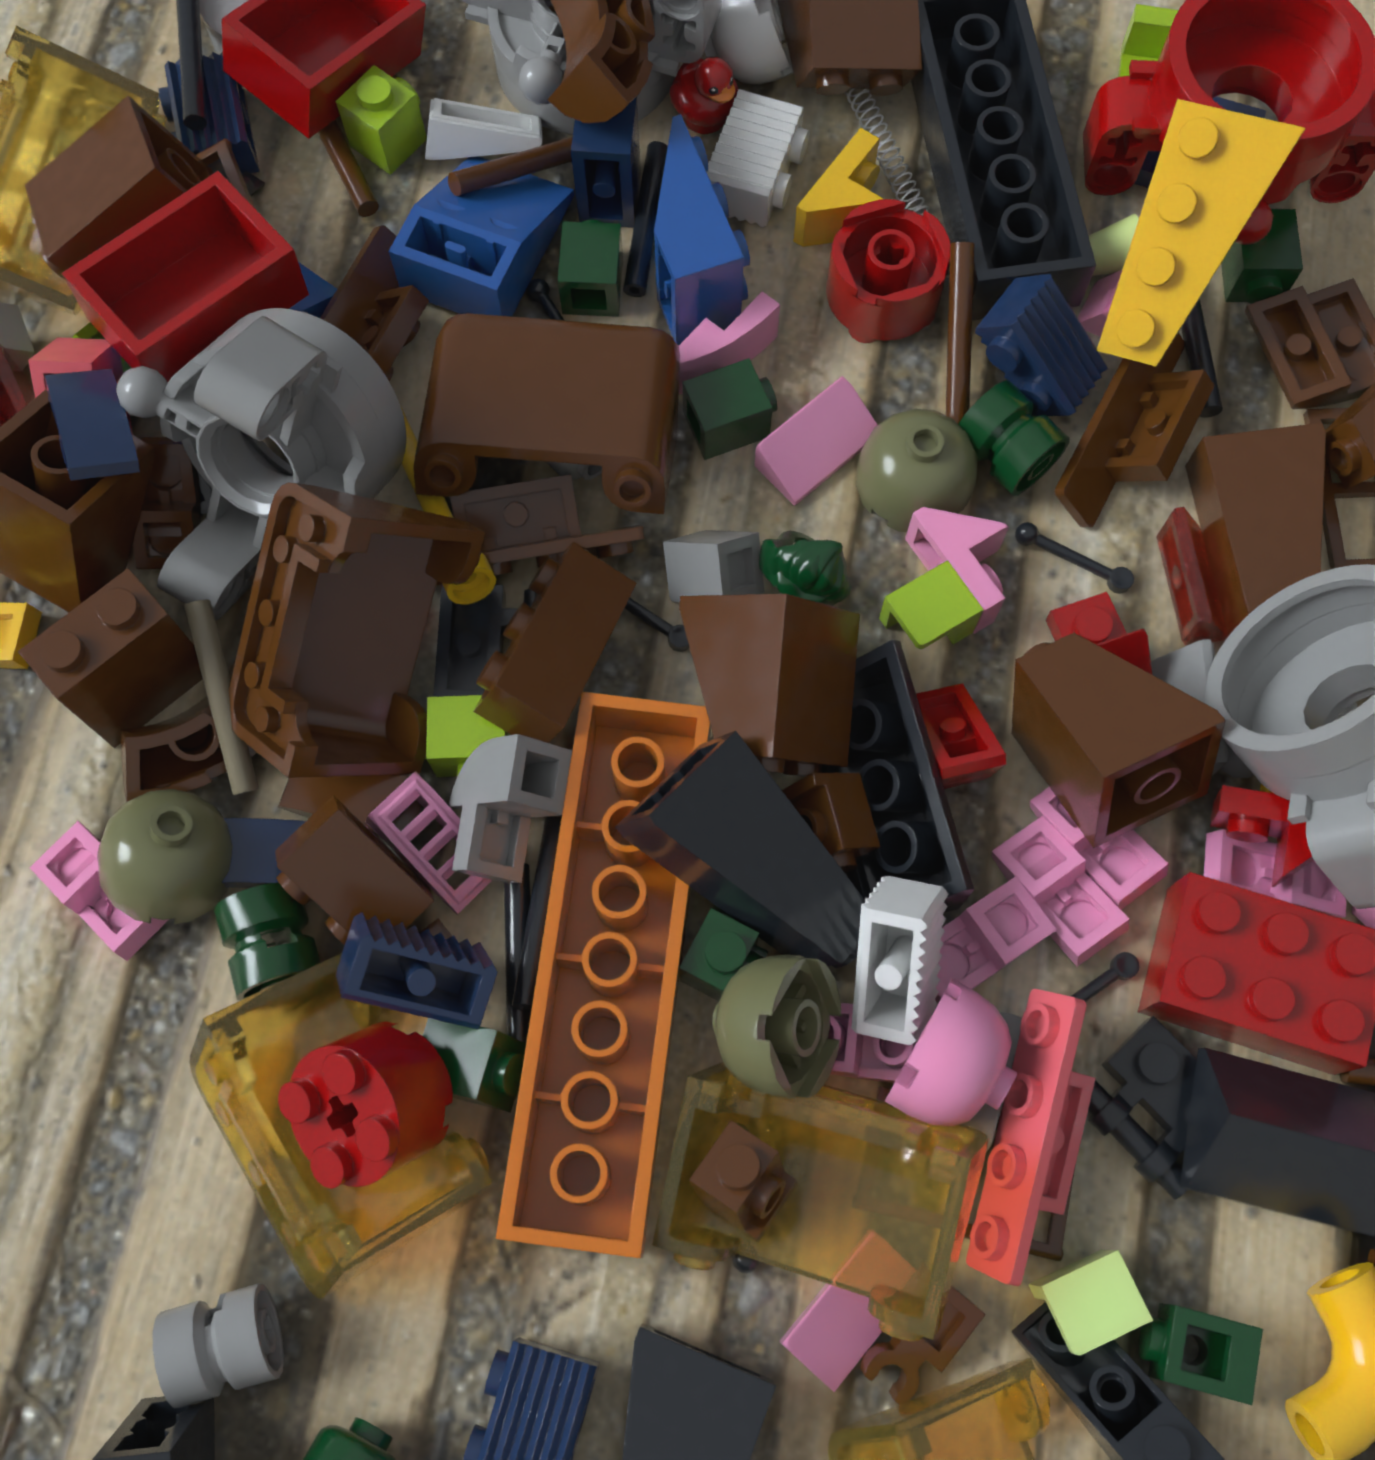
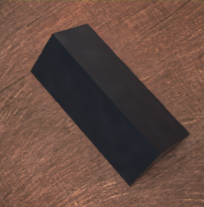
(901, 782)
(1281, 1142)

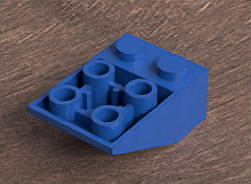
(478, 246)
(695, 248)

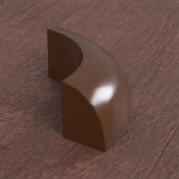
(604, 56)
(173, 753)

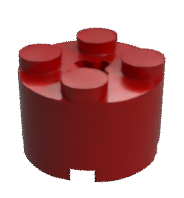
(887, 271)
(367, 1104)

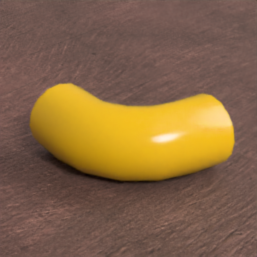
(1338, 1410)

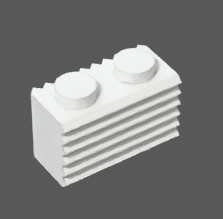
(756, 153)
(898, 959)

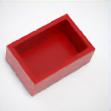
(312, 51)
(185, 277)
(1263, 974)

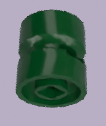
(1013, 439)
(258, 920)

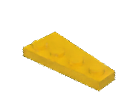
(1197, 203)

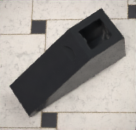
(1112, 1396)

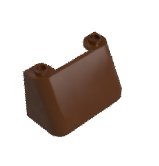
(551, 397)
(340, 631)

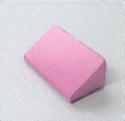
(815, 441)
(832, 1334)

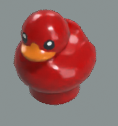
(704, 94)

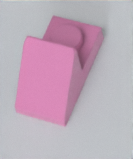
(964, 543)

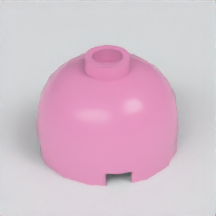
(956, 1061)

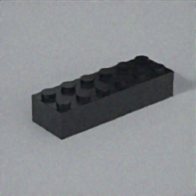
(998, 148)

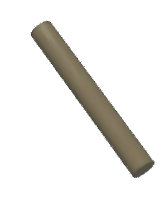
(217, 684)

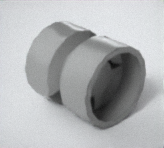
(205, 1347)

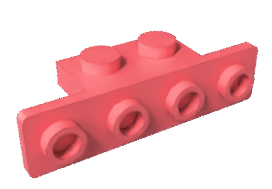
(1034, 1137)

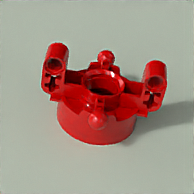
(1294, 55)

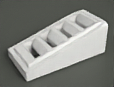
(475, 130)

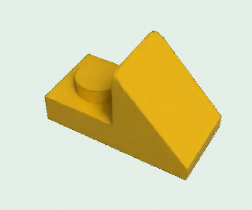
(838, 191)

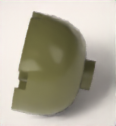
(916, 463)
(165, 856)
(777, 1025)

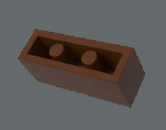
(553, 645)

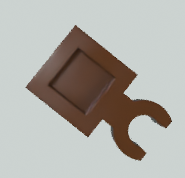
(958, 1323)

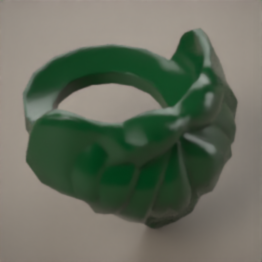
(807, 568)

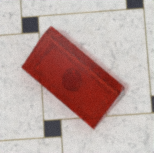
(1190, 579)

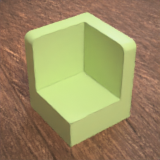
(1093, 1300)

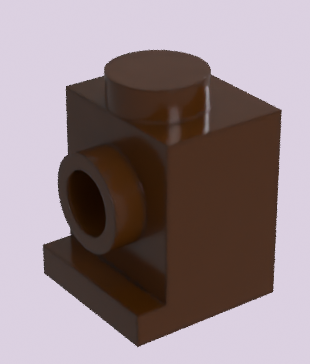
(837, 814)
(743, 1181)

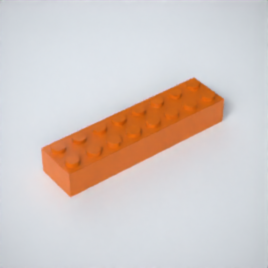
(602, 994)

